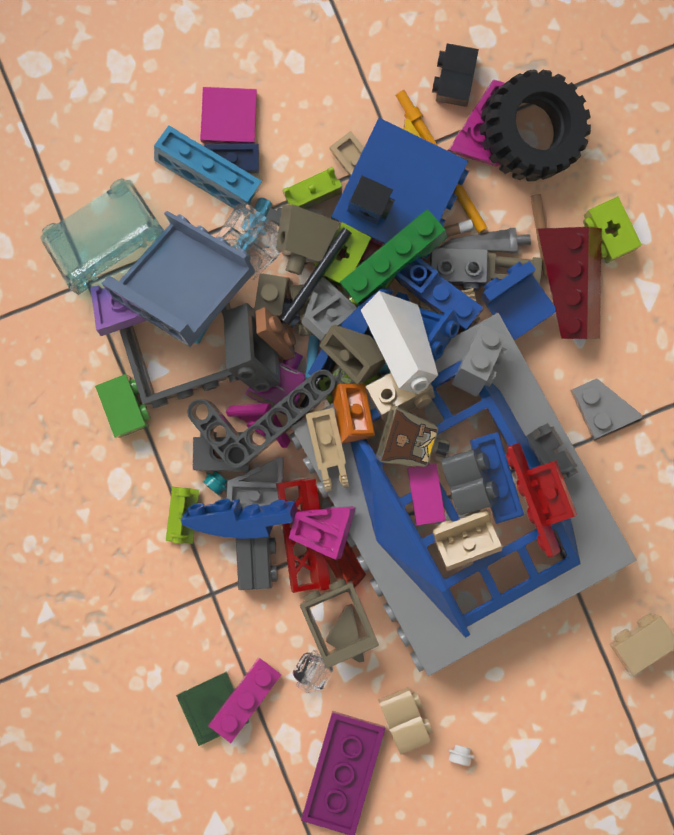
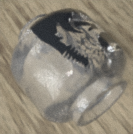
(312, 672)

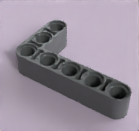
(265, 423)

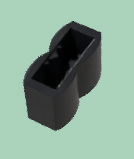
(456, 74)

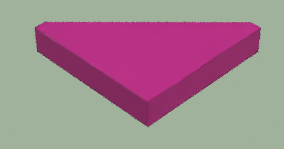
(253, 412)

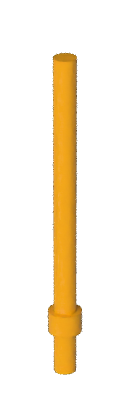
(415, 116)

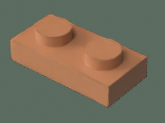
(275, 333)

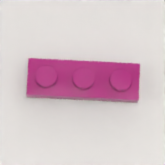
(244, 700)

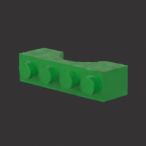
(409, 244)

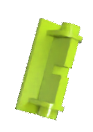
(180, 500)

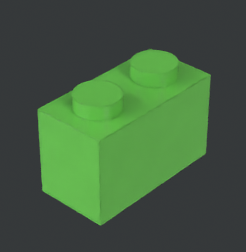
(123, 406)

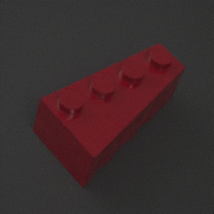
(574, 278)

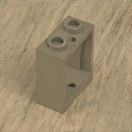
(348, 650)

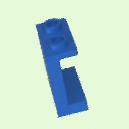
(438, 327)

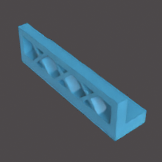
(205, 168)

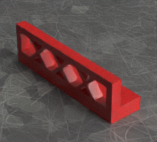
(318, 565)

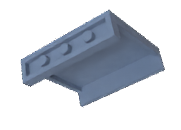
(182, 279)

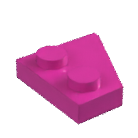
(323, 529)

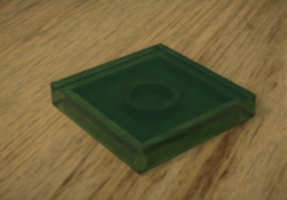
(202, 704)

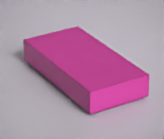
(426, 494)

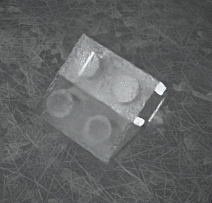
(254, 234)

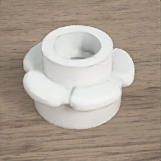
(460, 755)

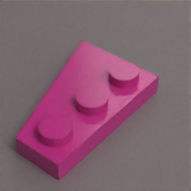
(469, 141)

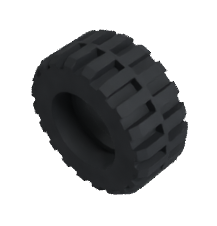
(560, 104)

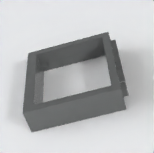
(143, 381)

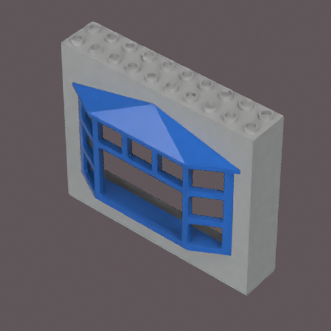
(400, 557)

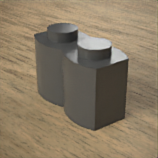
(470, 481)

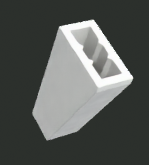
(402, 340)

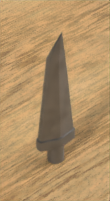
(496, 241)

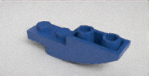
(438, 293)
(229, 520)

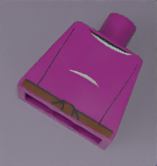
(289, 380)

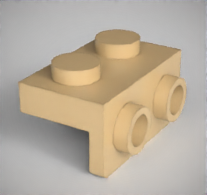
(466, 539)

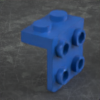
(518, 299)

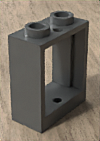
(247, 353)

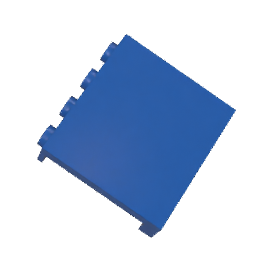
(415, 169)

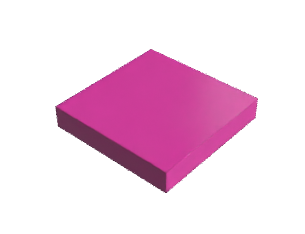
(228, 115)

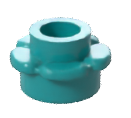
(215, 482)

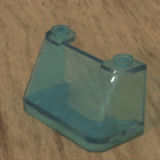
(100, 234)

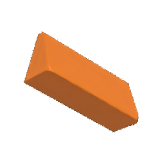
(352, 412)

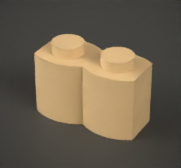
(405, 720)

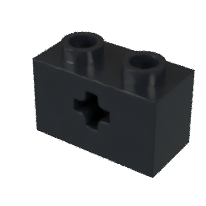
(371, 200)

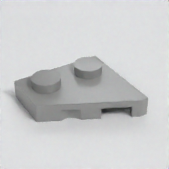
(326, 308)
(257, 485)

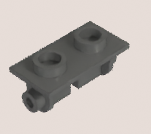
(544, 443)

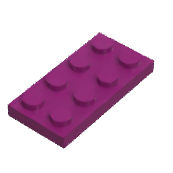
(343, 773)

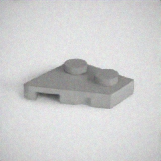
(603, 408)

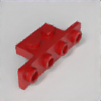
(545, 495)

